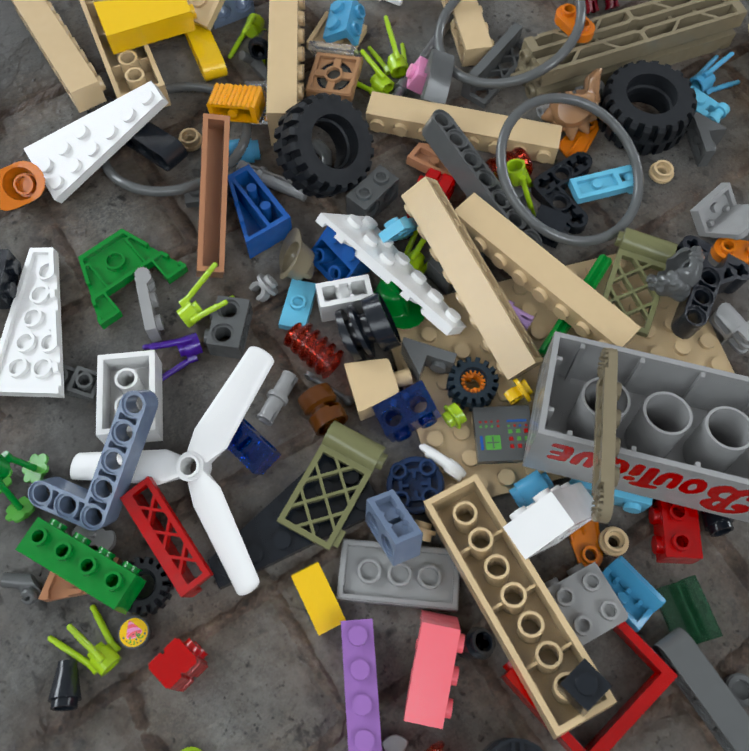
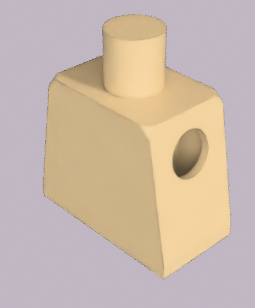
(374, 382)

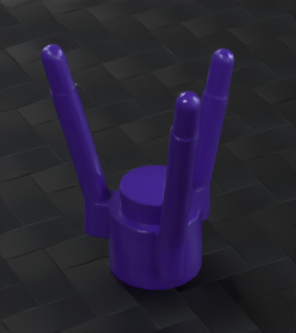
(187, 346)

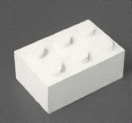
(126, 373)
(550, 518)

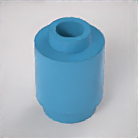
(252, 152)
(530, 486)

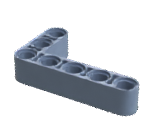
(107, 469)

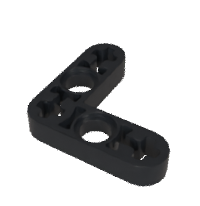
(556, 188)

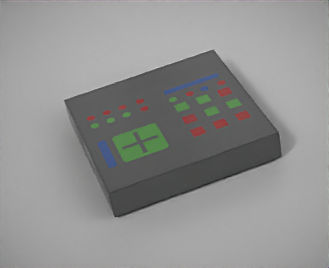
(500, 433)

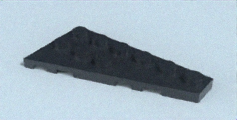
(272, 542)

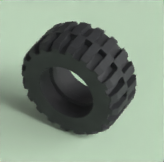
(655, 86)
(348, 134)

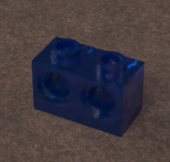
(404, 404)
(253, 449)

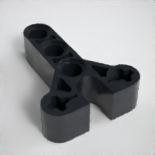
(725, 277)

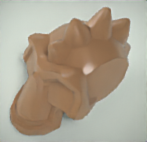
(573, 117)

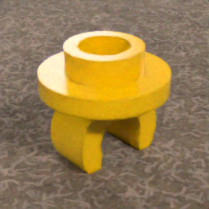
(516, 393)

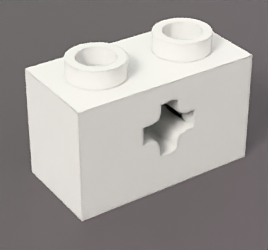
(341, 293)

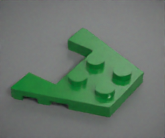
(113, 265)

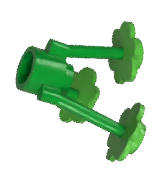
(33, 470)

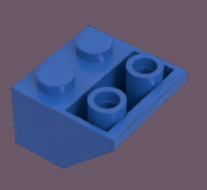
(336, 259)

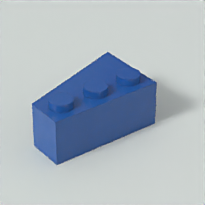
(259, 212)

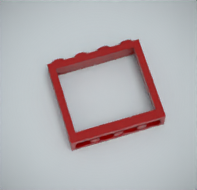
(628, 713)

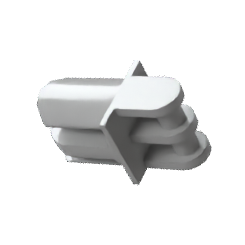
(731, 327)

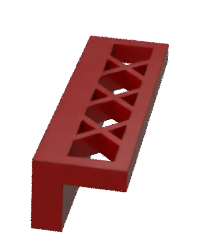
(160, 540)

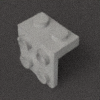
(720, 215)
(587, 601)

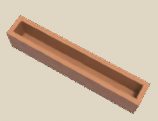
(213, 194)

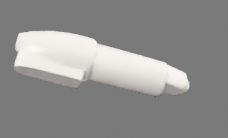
(449, 466)

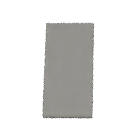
(420, 582)

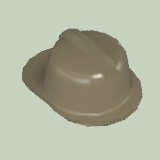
(296, 257)

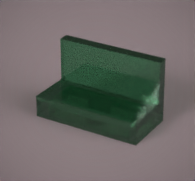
(689, 610)

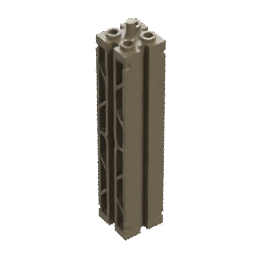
(648, 31)

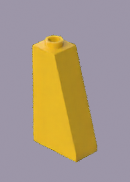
(143, 22)

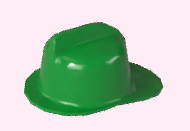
(404, 313)

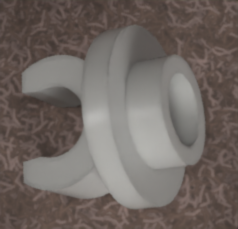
(267, 285)

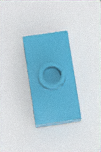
(297, 304)

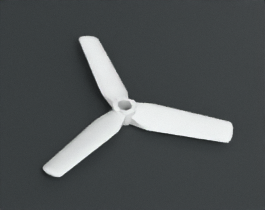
(208, 441)

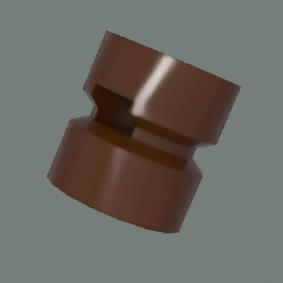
(322, 407)

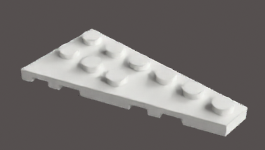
(393, 266)

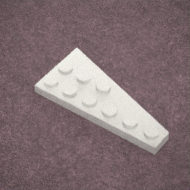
(85, 145)
(33, 331)

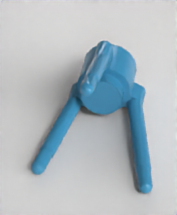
(705, 77)

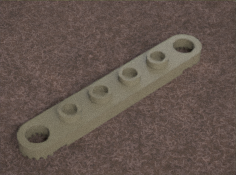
(606, 444)

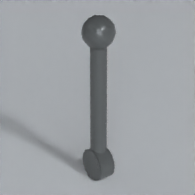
(348, 400)

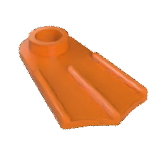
(581, 141)
(587, 539)

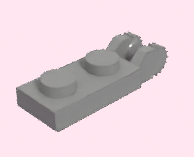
(148, 302)

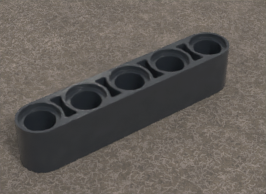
(154, 144)

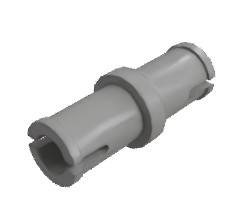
(277, 398)

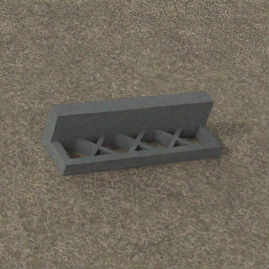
(491, 65)

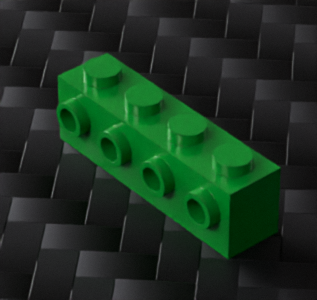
(81, 565)

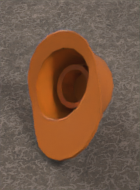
(20, 185)

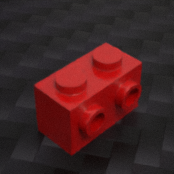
(675, 533)

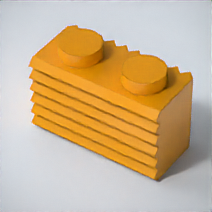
(239, 102)

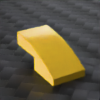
(318, 598)

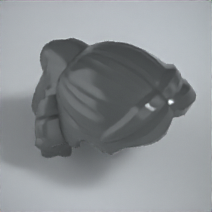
(680, 275)

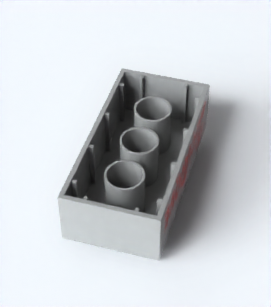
(677, 428)

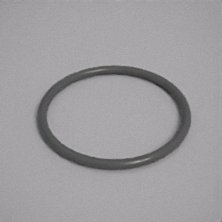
(521, 78)
(613, 124)
(163, 191)

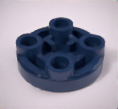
(415, 481)

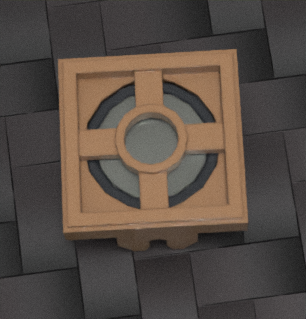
(333, 75)

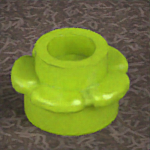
(453, 416)

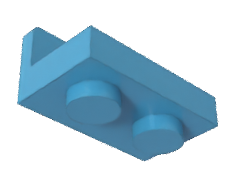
(344, 21)
(633, 591)

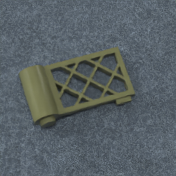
(644, 251)
(351, 450)

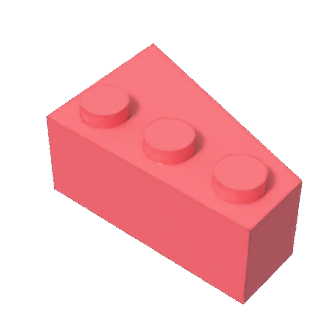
(434, 670)

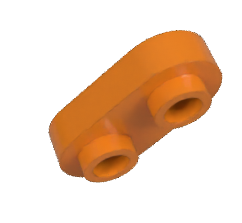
(565, 20)
(738, 249)

